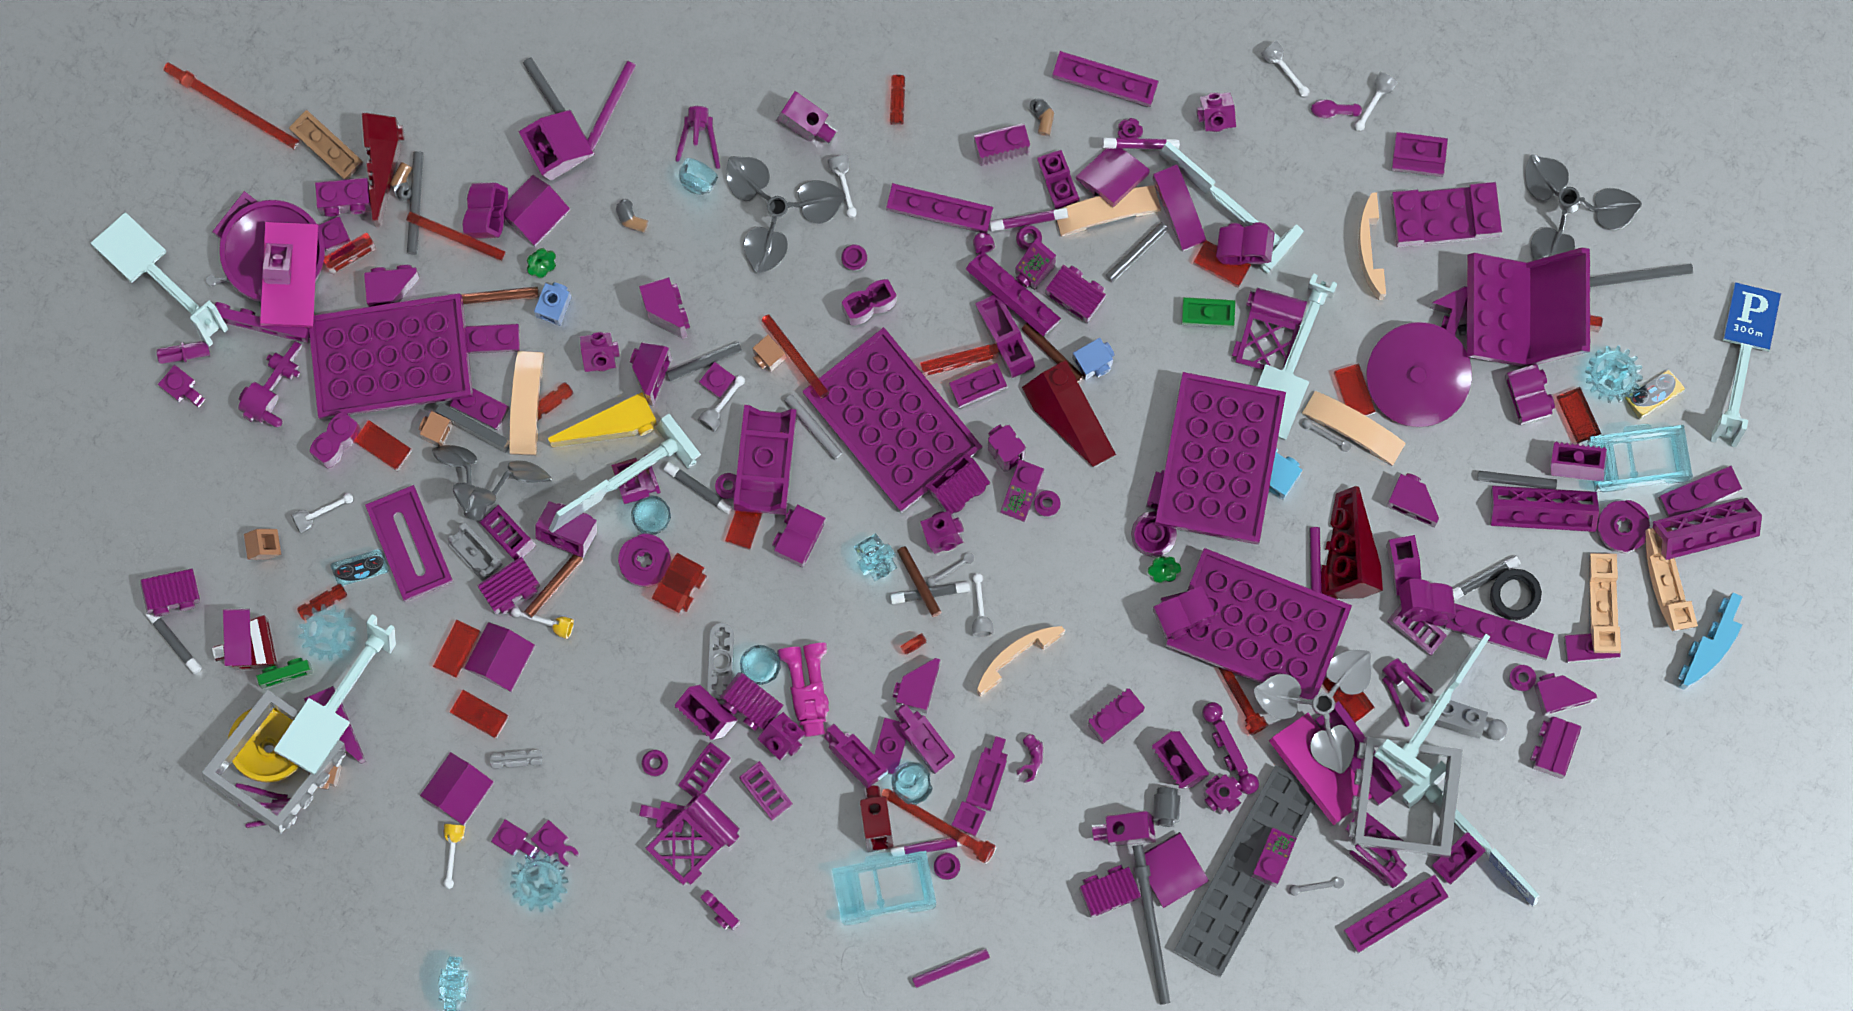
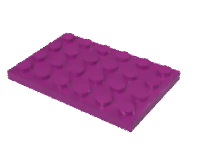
(390, 356)
(892, 419)
(1220, 458)
(1263, 624)

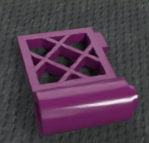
(1275, 310)
(712, 826)

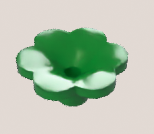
(541, 262)
(1164, 569)

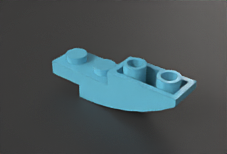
(1707, 651)

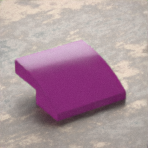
(1113, 175)
(1173, 870)

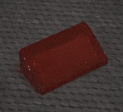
(349, 253)
(1355, 705)

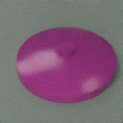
(244, 243)
(1419, 374)

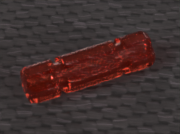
(897, 100)
(554, 399)
(327, 598)

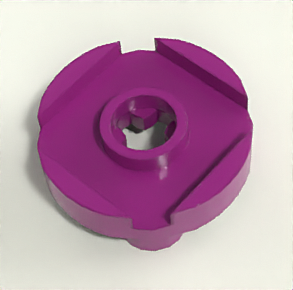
(1608, 528)
(638, 547)

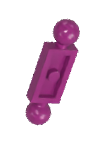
(1213, 713)

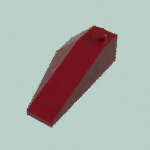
(382, 143)
(1063, 405)
(1352, 558)

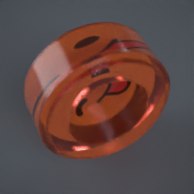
(913, 644)

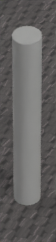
(812, 425)

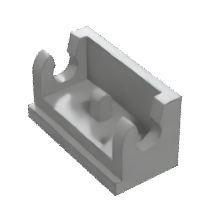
(474, 552)

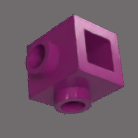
(1216, 112)
(599, 351)
(942, 531)
(782, 736)
(1216, 801)

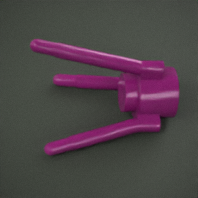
(697, 120)
(1397, 673)
(276, 805)
(1390, 873)

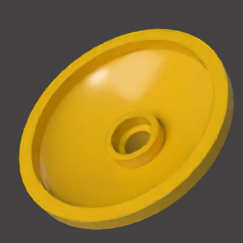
(254, 760)

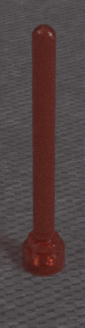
(1254, 721)
(981, 849)

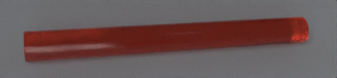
(456, 236)
(795, 356)

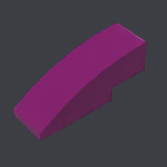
(1179, 207)
(1006, 335)

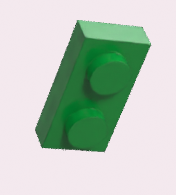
(1208, 312)
(273, 676)

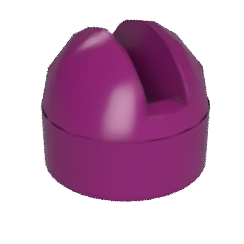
(983, 243)

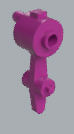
(258, 400)

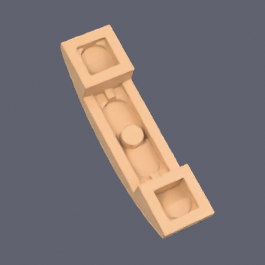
(1097, 211)
(1374, 277)
(525, 403)
(1354, 426)
(1668, 585)
(1603, 603)
(1044, 637)

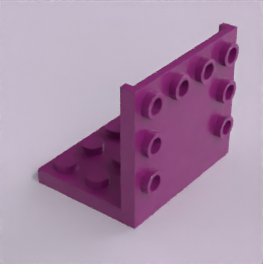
(1528, 309)

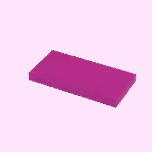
(292, 303)
(1328, 788)

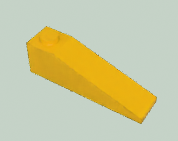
(619, 421)

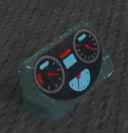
(360, 567)

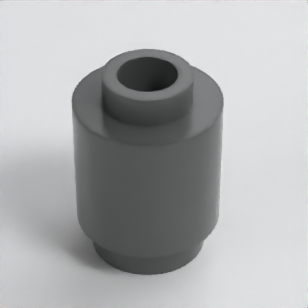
(1166, 806)

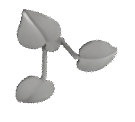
(1281, 694)

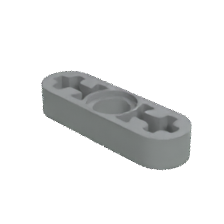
(728, 642)

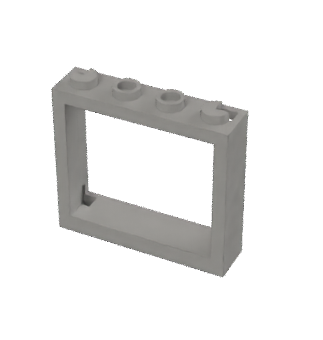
(237, 741)
(1448, 808)

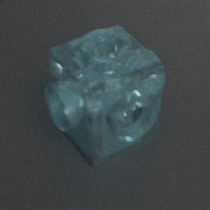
(875, 557)

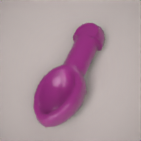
(1327, 109)

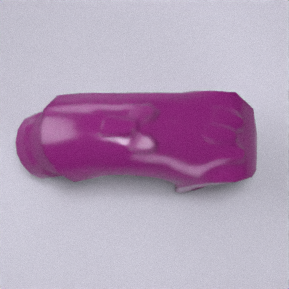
(1036, 752)

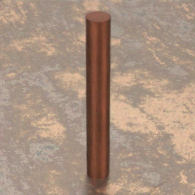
(500, 295)
(1049, 349)
(919, 581)
(553, 585)

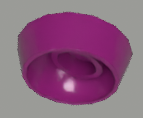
(1145, 533)

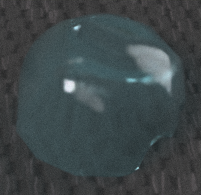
(697, 177)
(650, 515)
(760, 664)
(911, 783)

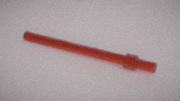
(189, 81)

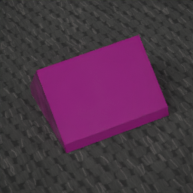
(535, 210)
(500, 656)
(457, 788)

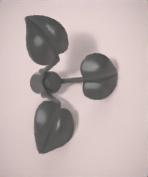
(1550, 177)
(764, 247)
(476, 499)

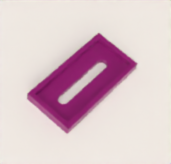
(382, 516)

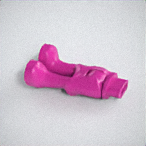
(808, 701)

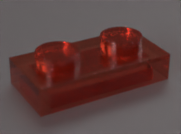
(479, 714)

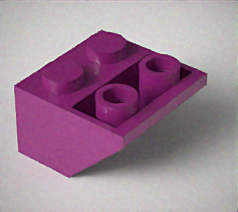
(556, 143)
(662, 307)

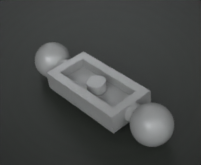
(1462, 719)

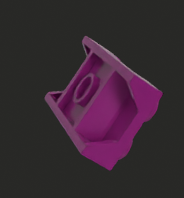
(1446, 215)
(764, 461)

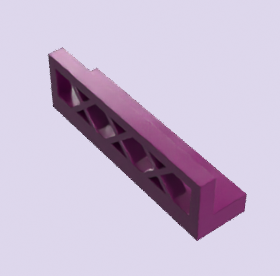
(1544, 512)
(1711, 531)
(1382, 782)

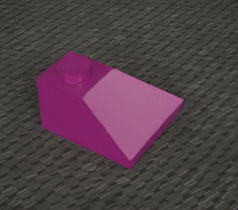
(650, 368)

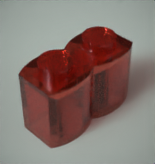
(679, 584)

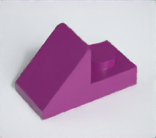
(277, 263)
(1452, 305)
(1462, 856)

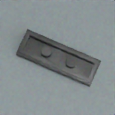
(474, 428)

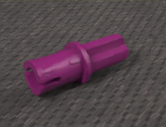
(183, 352)

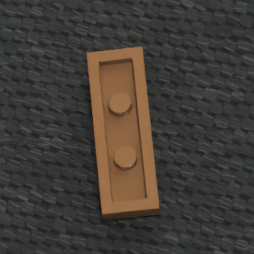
(326, 145)

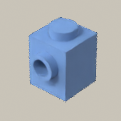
(553, 303)
(1094, 359)

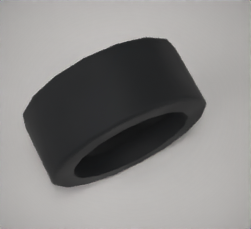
(1517, 574)

